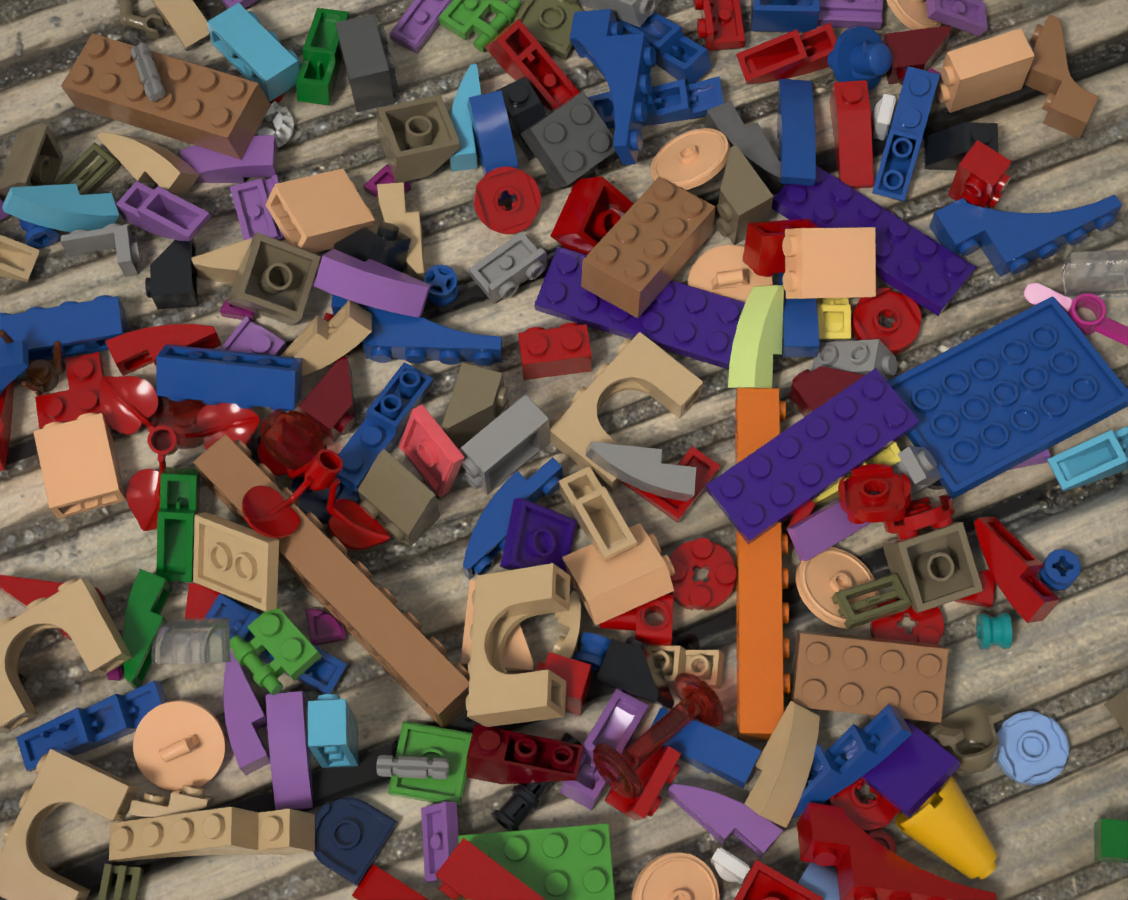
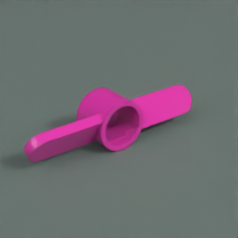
(1037, 293)

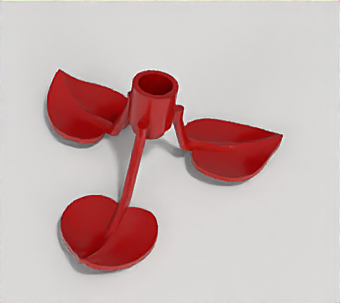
(129, 403)
(273, 518)

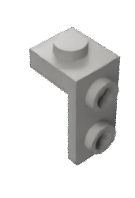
(109, 237)
(857, 357)
(918, 466)

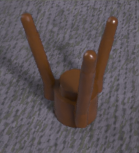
(41, 373)

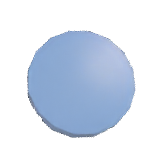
(1032, 748)

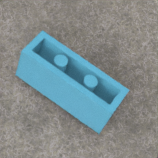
(254, 50)
(332, 732)

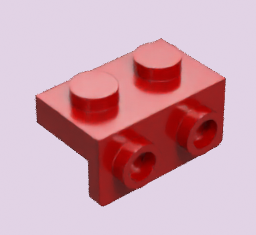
(720, 24)
(653, 774)

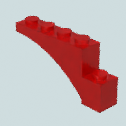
(865, 866)

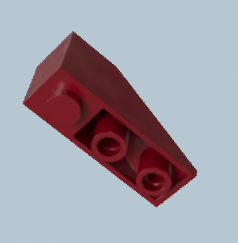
(520, 758)

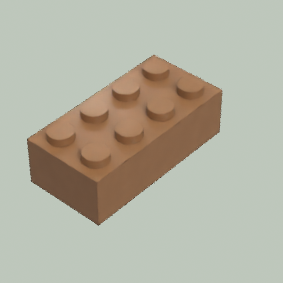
(647, 247)
(868, 675)

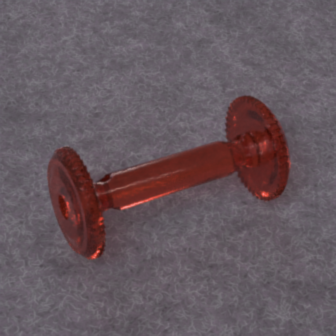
(696, 701)

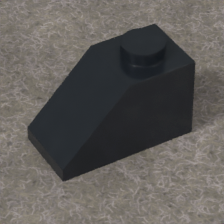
(522, 110)
(948, 147)
(379, 243)
(174, 277)
(635, 672)

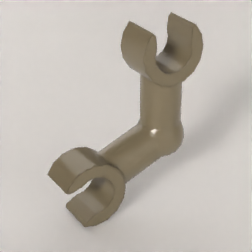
(127, 19)

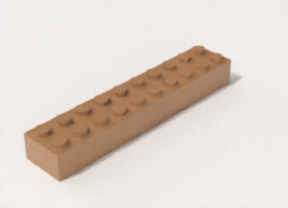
(345, 589)

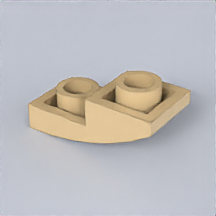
(184, 20)
(569, 624)
(702, 663)
(181, 801)

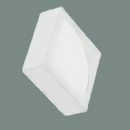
(882, 116)
(729, 866)

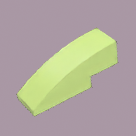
(757, 338)

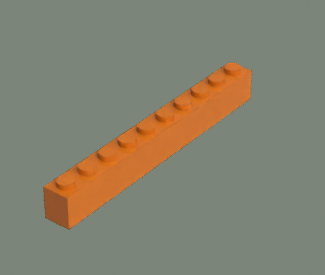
(760, 586)

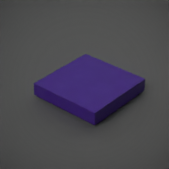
(536, 536)
(912, 771)

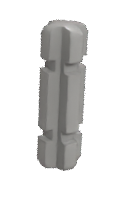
(148, 72)
(412, 767)

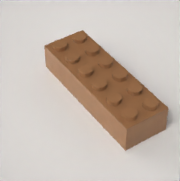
(198, 105)

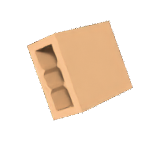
(984, 70)
(318, 210)
(829, 262)
(79, 465)
(622, 581)

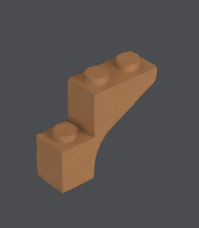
(1067, 103)

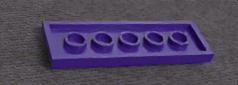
(903, 254)
(677, 320)
(812, 455)

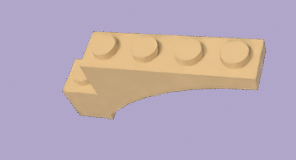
(213, 833)

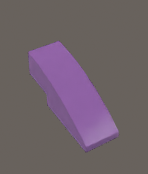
(214, 167)
(161, 212)
(371, 284)
(243, 719)
(615, 728)
(289, 750)
(725, 817)

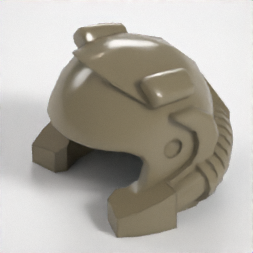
(970, 736)

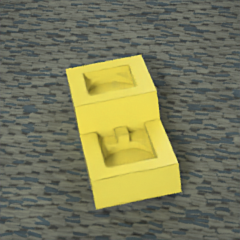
(834, 318)

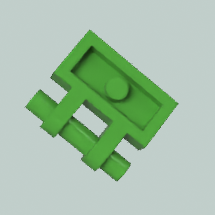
(467, 16)
(283, 641)

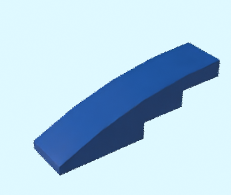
(669, 102)
(796, 132)
(320, 676)
(91, 727)
(852, 756)

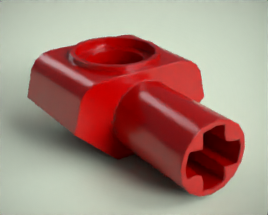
(634, 621)

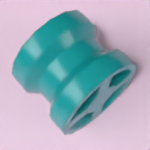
(994, 631)

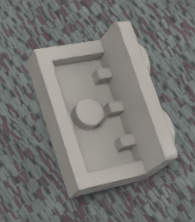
(509, 267)

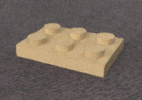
(235, 561)

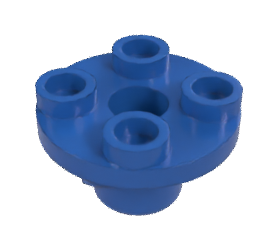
(860, 56)

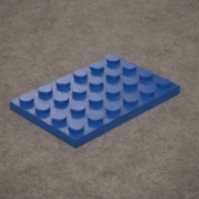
(1008, 395)

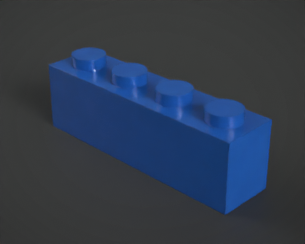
(77, 325)
(228, 377)

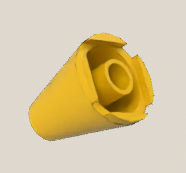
(951, 831)

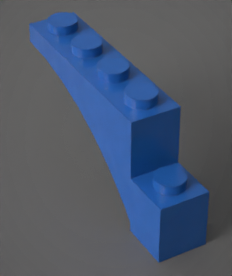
(626, 67)
(1018, 238)
(422, 340)

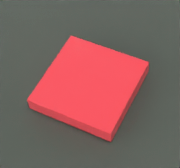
(431, 451)

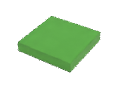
(432, 742)

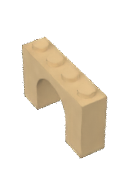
(637, 367)
(500, 604)
(82, 616)
(59, 781)

